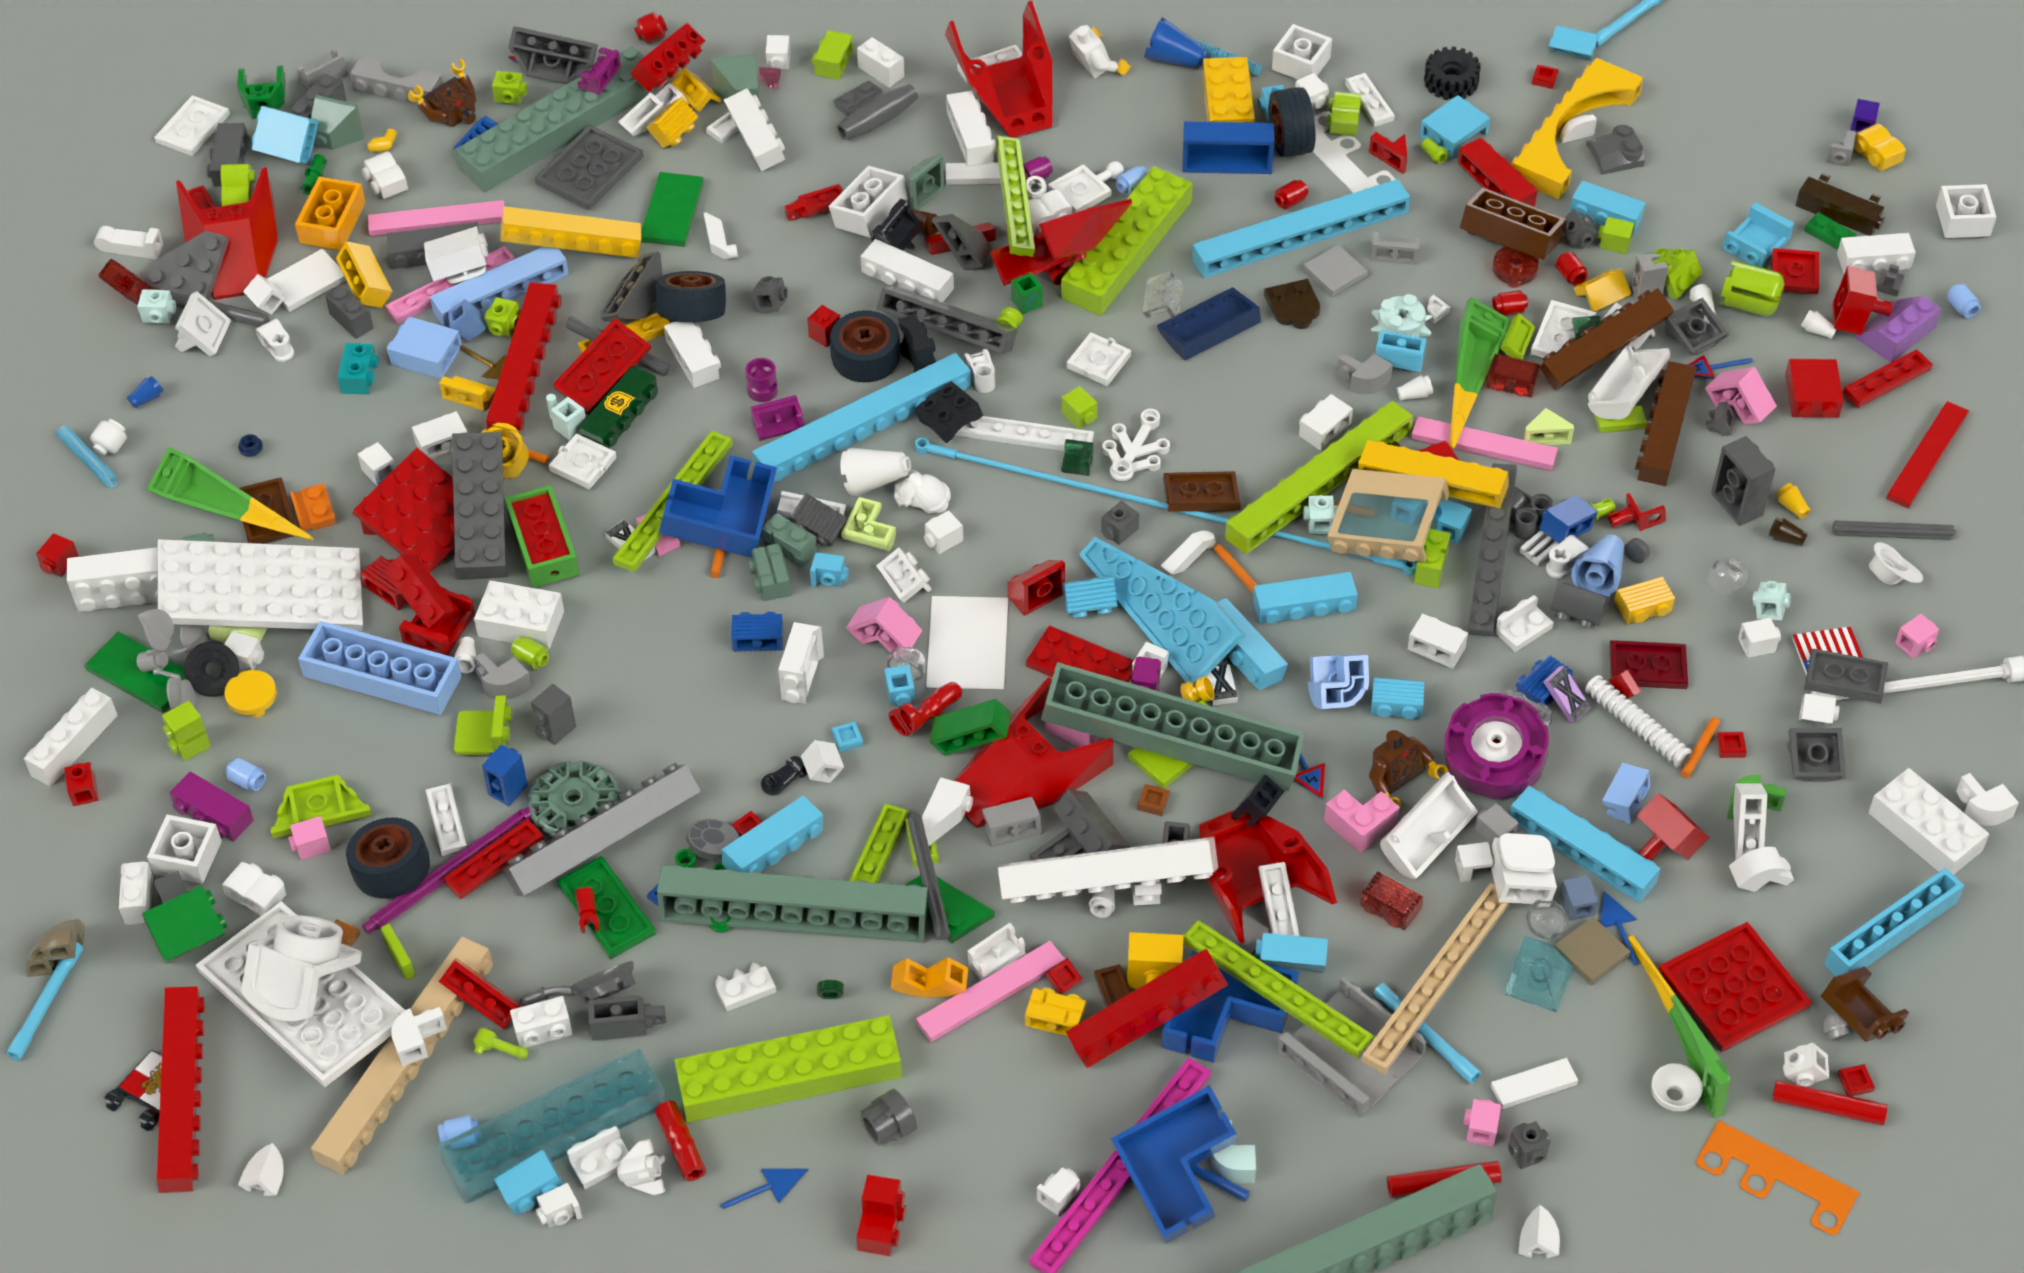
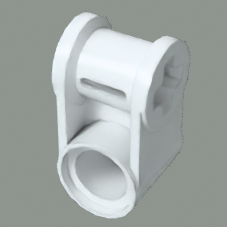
(275, 340)
(981, 370)
(1564, 556)

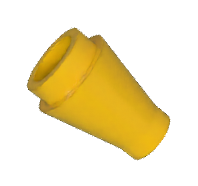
(1792, 499)

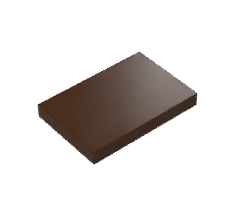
(1201, 491)
(274, 496)

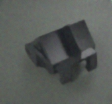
(904, 226)

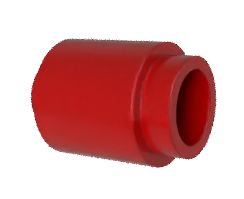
(1291, 194)
(1571, 268)
(1510, 302)

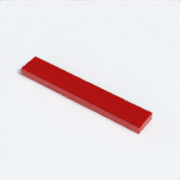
(1927, 454)

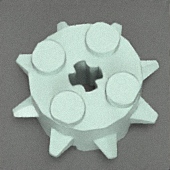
(1402, 316)

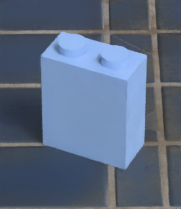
(424, 347)

